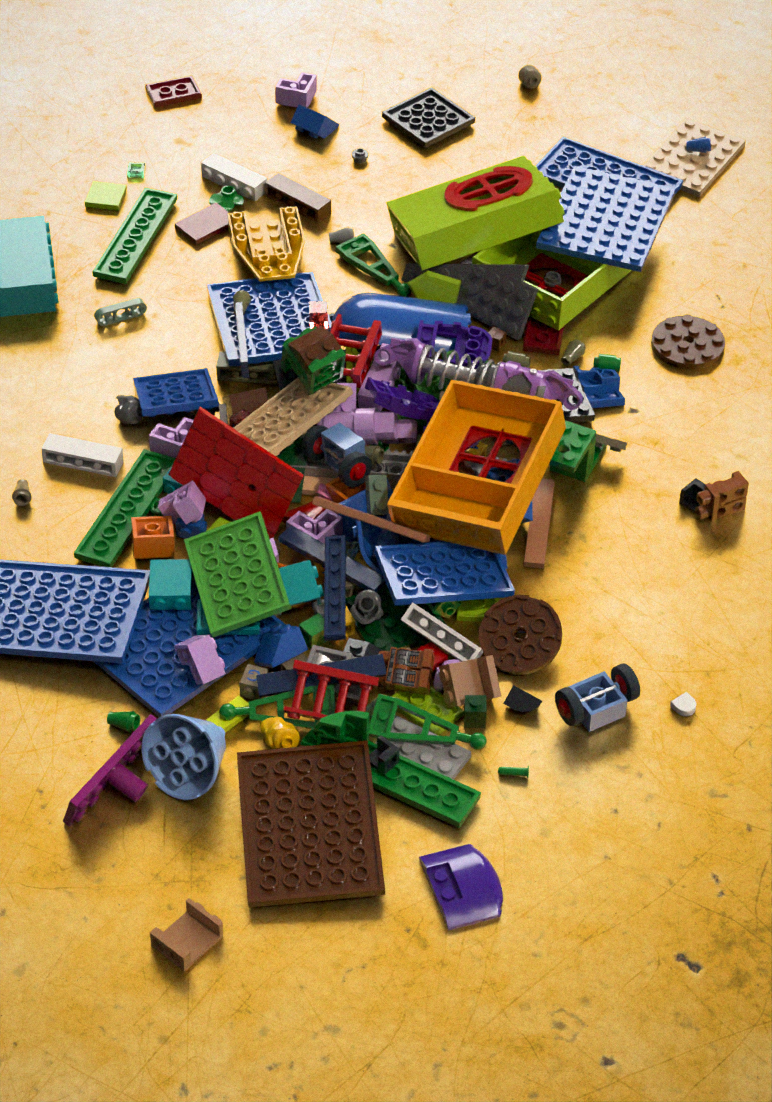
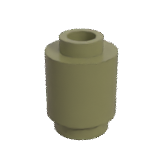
(517, 357)

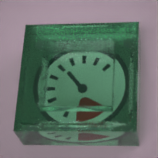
(136, 169)

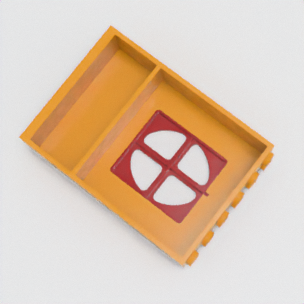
(469, 507)

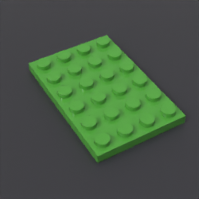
(237, 574)

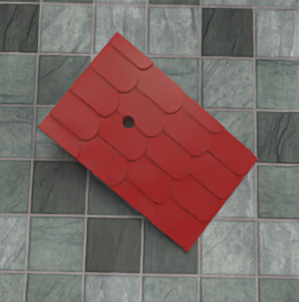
(235, 472)

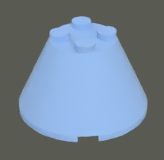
(183, 754)

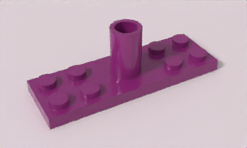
(114, 773)

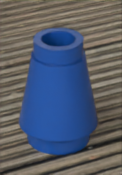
(699, 144)

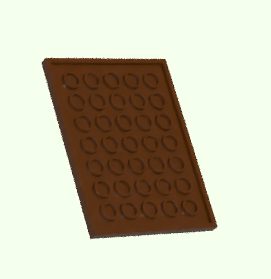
(309, 824)

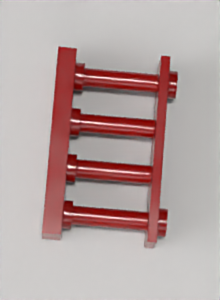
(367, 347)
(324, 675)

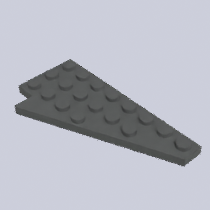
(490, 291)

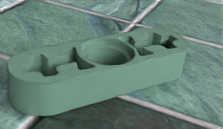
(114, 308)

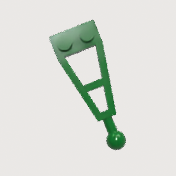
(361, 244)
(229, 711)
(385, 713)

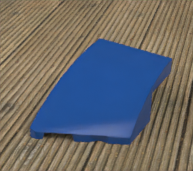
(601, 386)

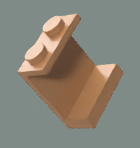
(469, 678)
(188, 936)

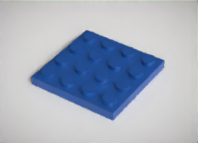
(175, 392)

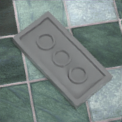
(438, 757)

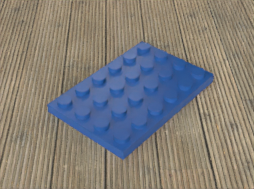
(442, 573)

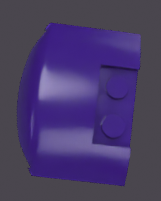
(463, 885)

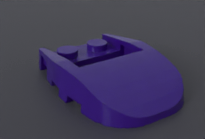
(469, 340)
(402, 402)

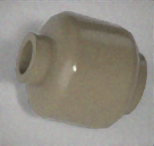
(530, 76)

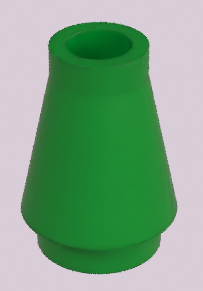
(127, 721)

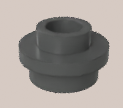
(360, 155)
(552, 278)

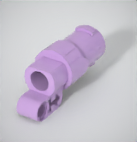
(374, 425)

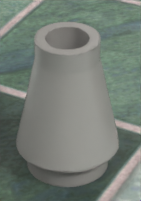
(341, 235)

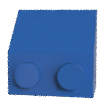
(313, 122)
(280, 645)

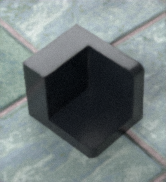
(689, 494)
(385, 756)

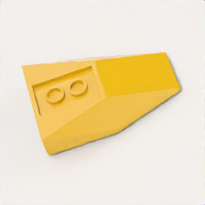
(271, 246)

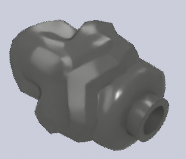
(128, 409)
(367, 607)

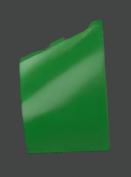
(339, 728)

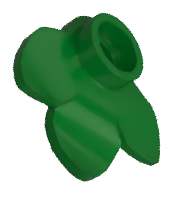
(227, 198)

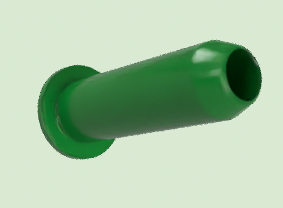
(514, 771)

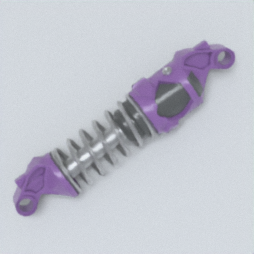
(506, 376)

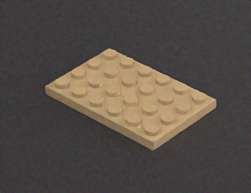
(695, 168)
(291, 414)

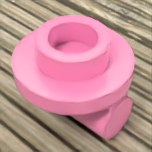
(323, 492)

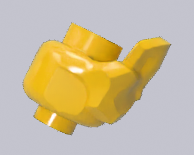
(279, 733)

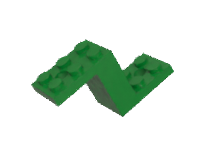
(319, 372)
(576, 452)

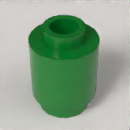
(607, 361)

